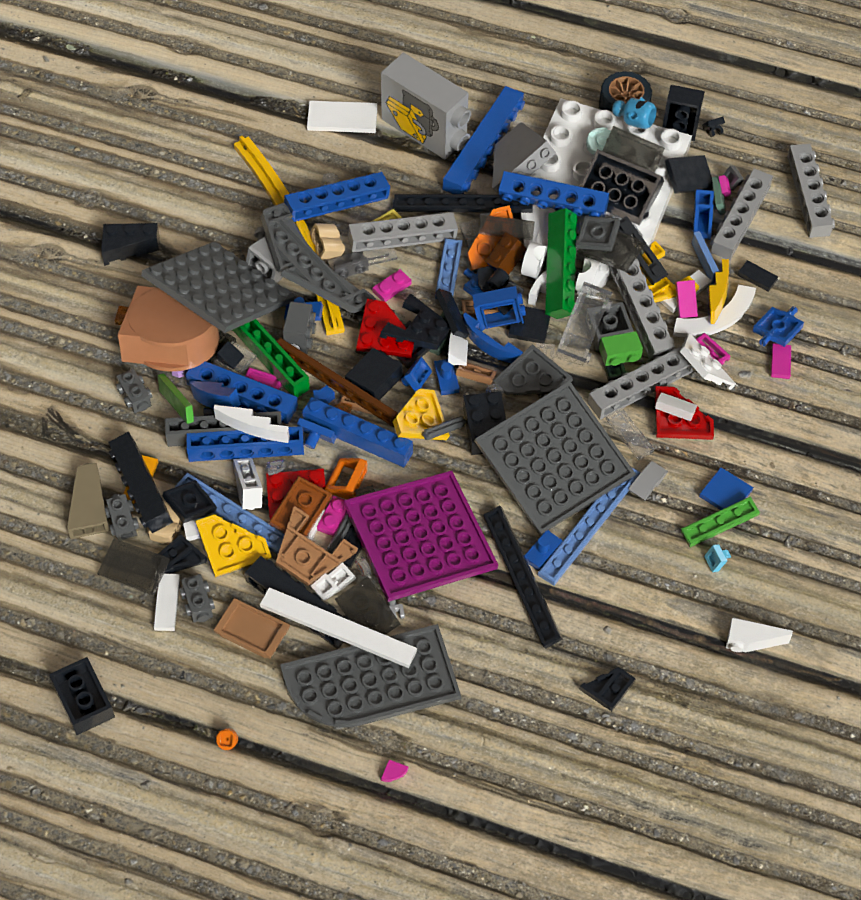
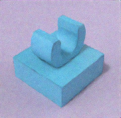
(716, 557)

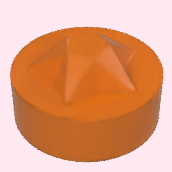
(227, 739)

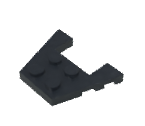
(425, 330)

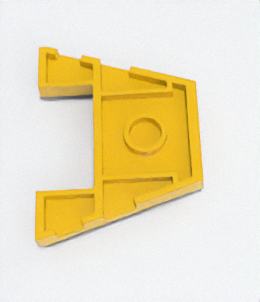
(664, 288)

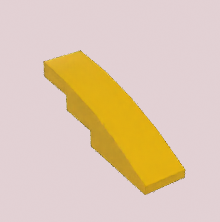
(718, 292)

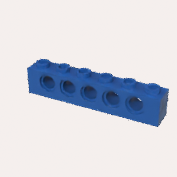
(511, 181)
(337, 196)
(251, 390)
(240, 445)

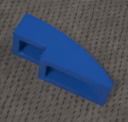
(703, 213)
(214, 394)

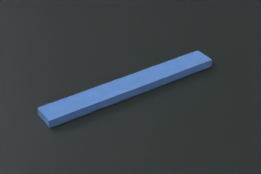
(235, 514)
(583, 532)

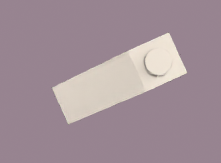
(248, 483)
(751, 636)

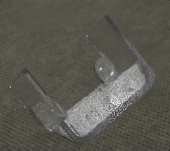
(583, 324)

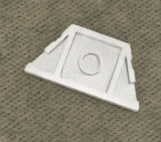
(704, 364)

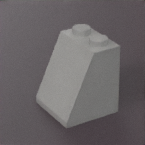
(261, 258)

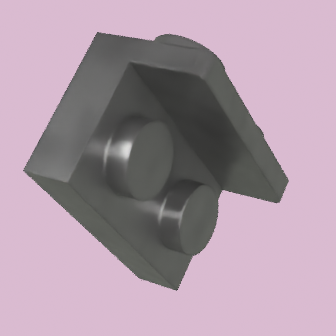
(349, 264)

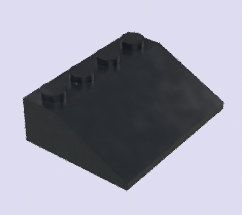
(629, 186)

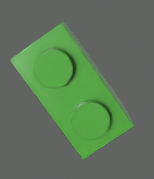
(620, 348)

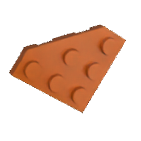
(485, 244)

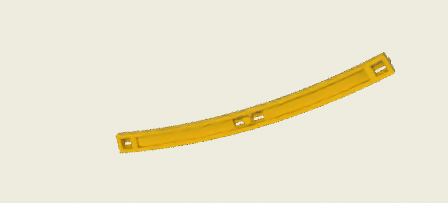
(277, 192)

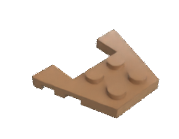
(305, 558)

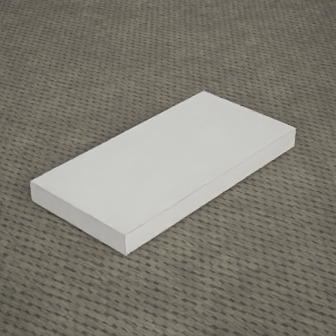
(342, 116)

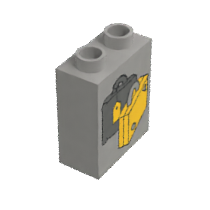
(425, 106)

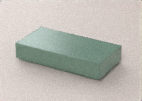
(719, 197)

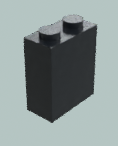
(376, 373)

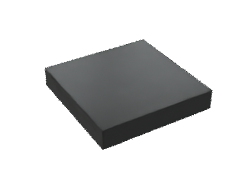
(598, 233)

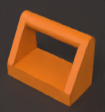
(360, 470)

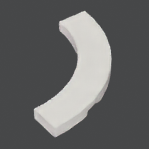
(729, 315)

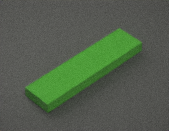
(175, 398)
(720, 521)

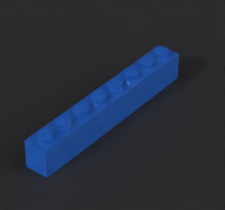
(483, 141)

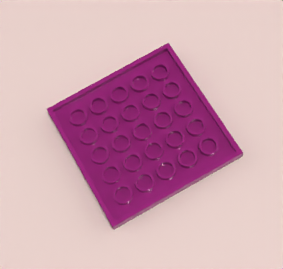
(420, 535)

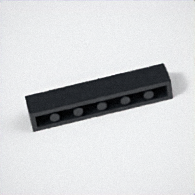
(140, 483)
(265, 575)

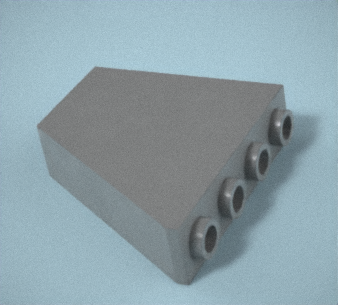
(520, 152)

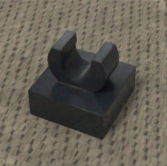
(714, 124)

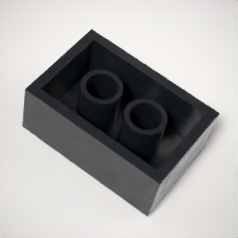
(683, 110)
(481, 414)
(82, 695)

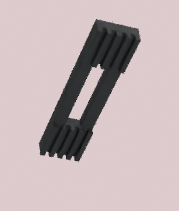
(654, 271)

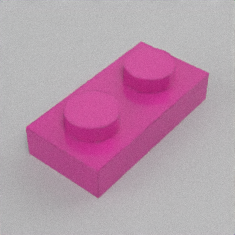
(392, 285)
(332, 516)

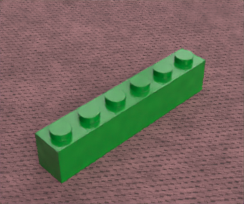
(561, 263)
(274, 357)

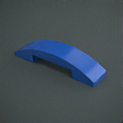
(506, 353)

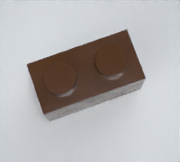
(506, 253)

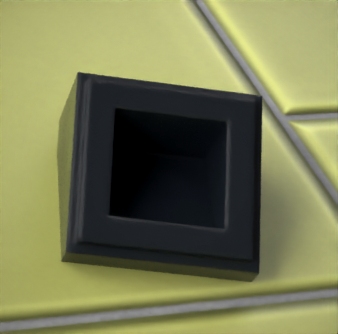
(229, 355)

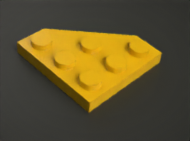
(419, 414)
(230, 545)

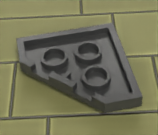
(532, 374)

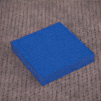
(725, 490)

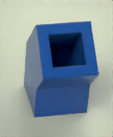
(325, 395)

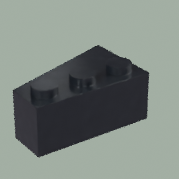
(128, 240)

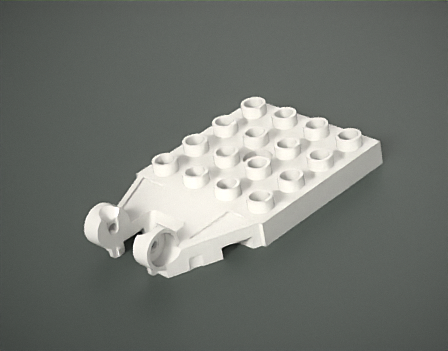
(568, 138)

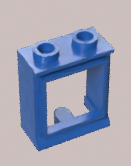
(496, 299)

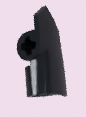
(493, 280)

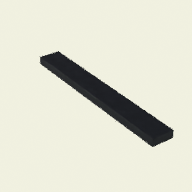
(455, 203)
(523, 577)

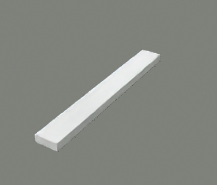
(338, 627)

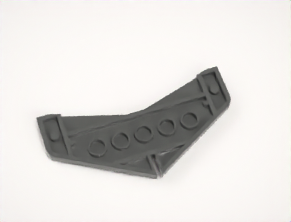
(303, 265)

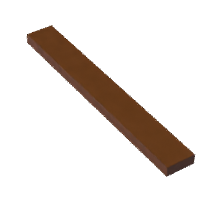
(340, 384)

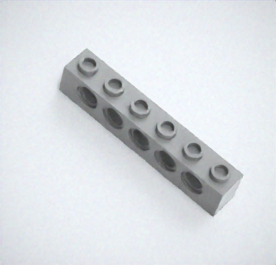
(810, 190)
(741, 215)
(402, 232)
(639, 314)
(636, 390)

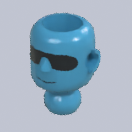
(636, 112)

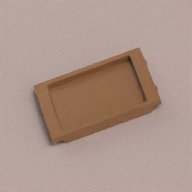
(251, 628)

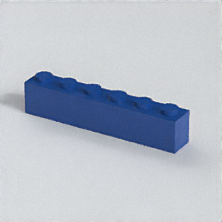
(359, 432)

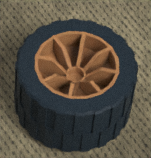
(623, 87)

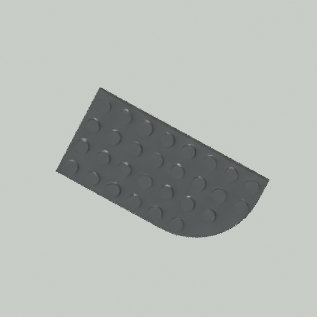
(360, 688)

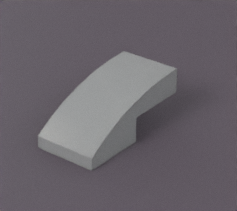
(648, 480)

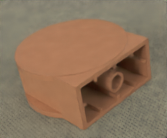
(165, 333)

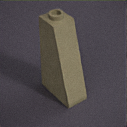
(87, 506)

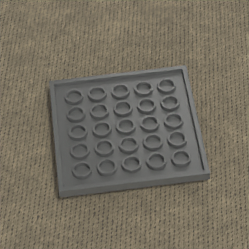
(218, 286)
(554, 458)

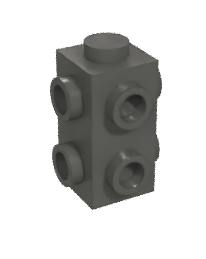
(134, 391)
(119, 510)
(199, 604)

